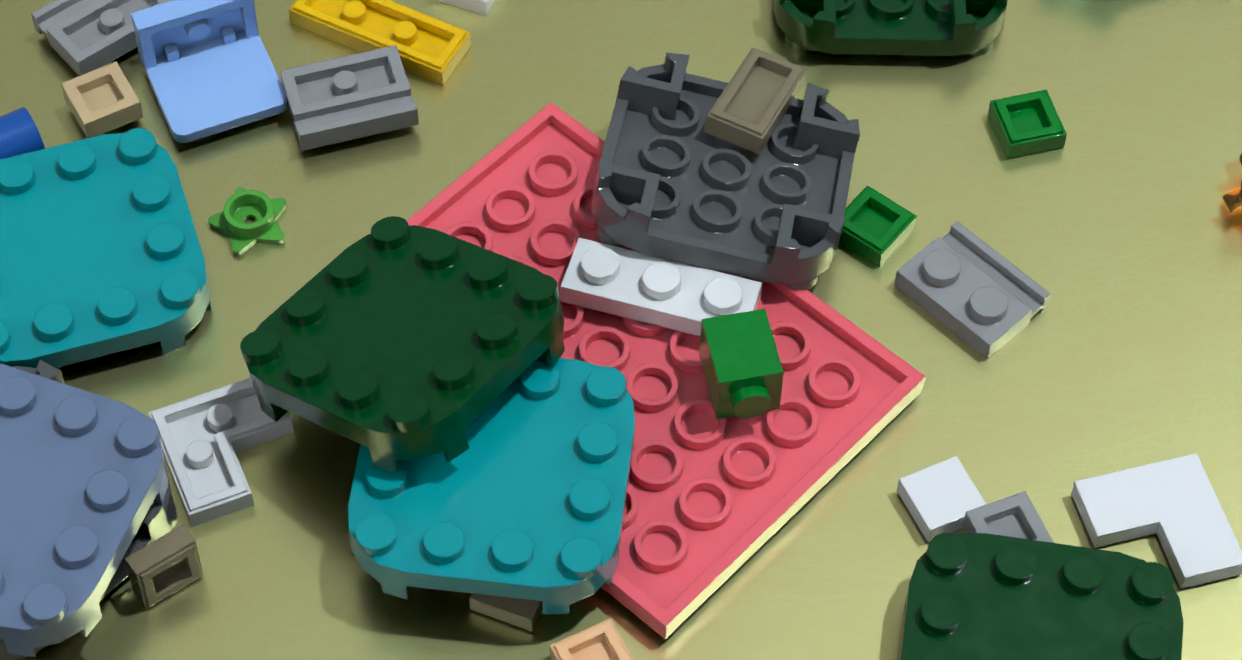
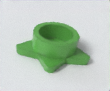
(246, 205)

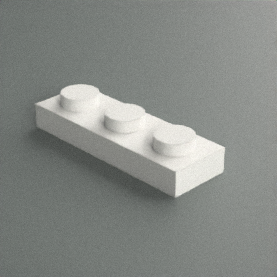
(653, 287)

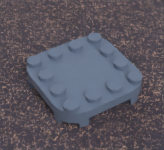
(71, 501)

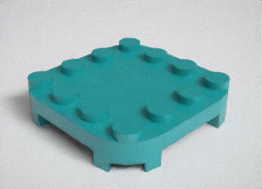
(96, 252)
(521, 510)

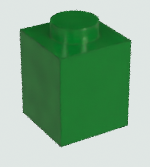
(741, 364)

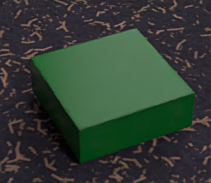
(1027, 124)
(875, 226)

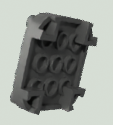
(714, 203)

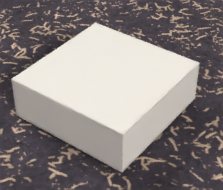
(939, 497)

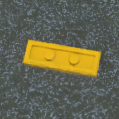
(423, 42)

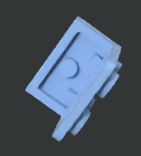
(207, 65)

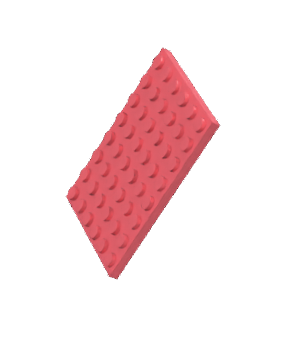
(697, 484)

